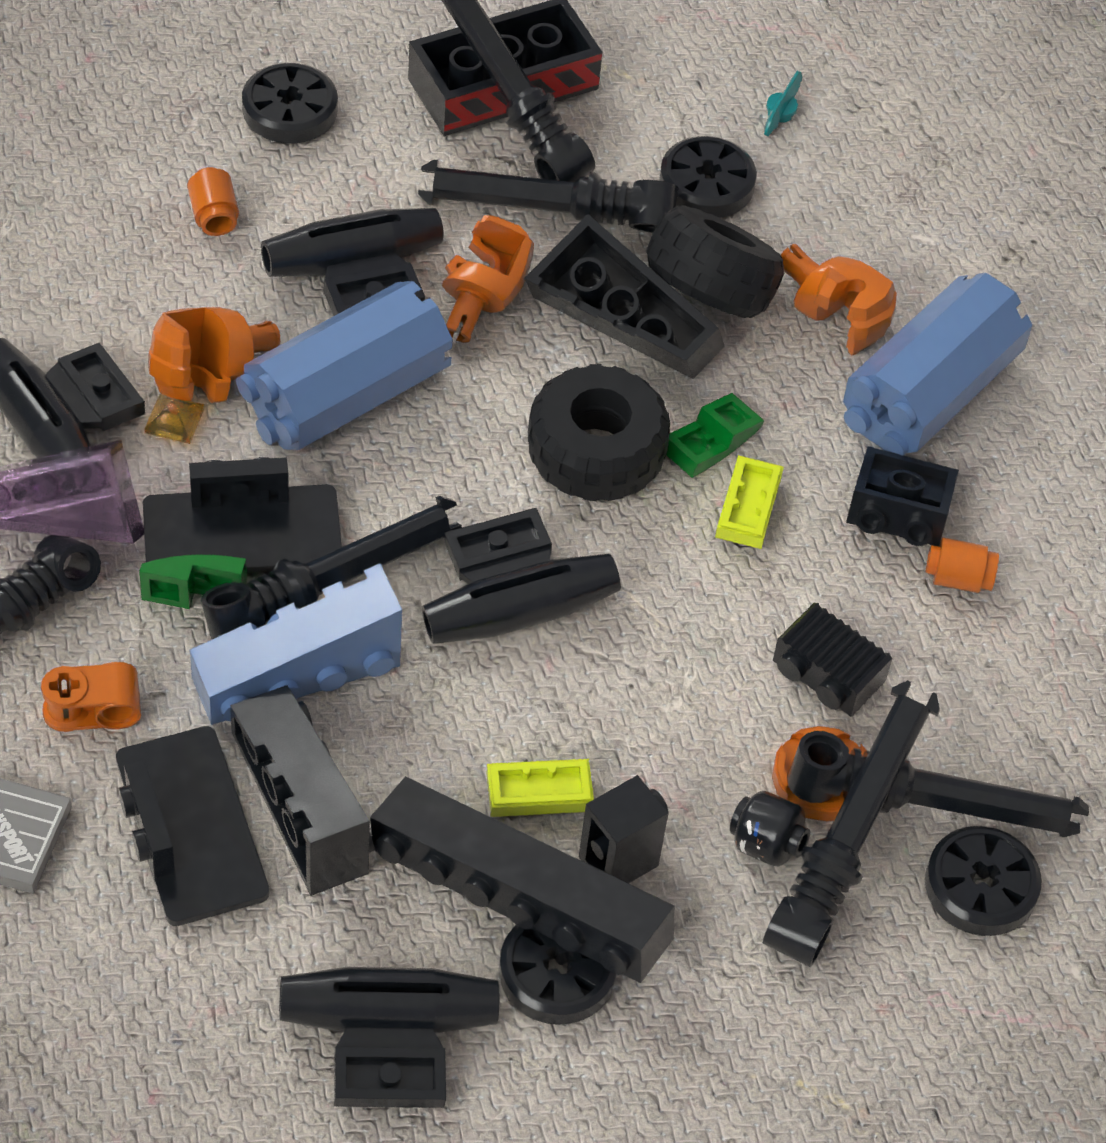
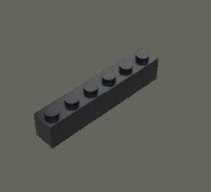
(523, 879)

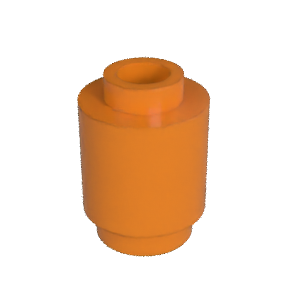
(213, 201)
(962, 565)

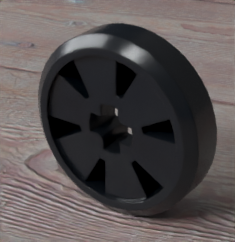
(268, 107)
(730, 170)
(977, 906)
(549, 994)

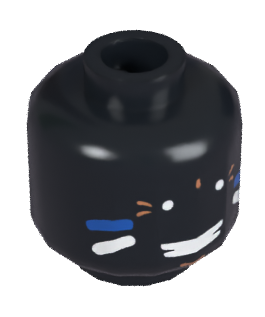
(769, 828)

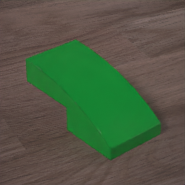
(714, 435)
(178, 578)

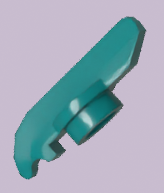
(782, 105)

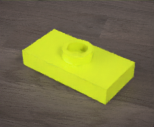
(749, 502)
(539, 787)

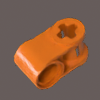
(94, 697)

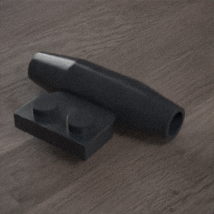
(355, 252)
(73, 396)
(513, 580)
(389, 1027)

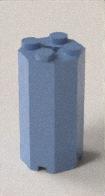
(936, 364)
(345, 366)

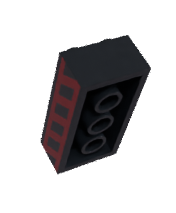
(544, 40)

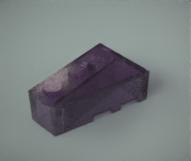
(72, 495)

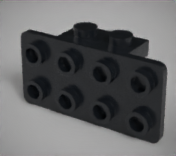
(245, 514)
(190, 826)

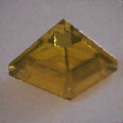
(174, 418)

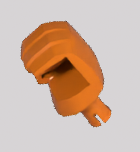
(841, 283)
(482, 287)
(205, 350)

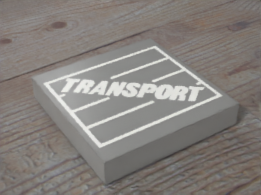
(28, 832)

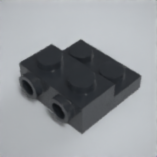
(902, 497)

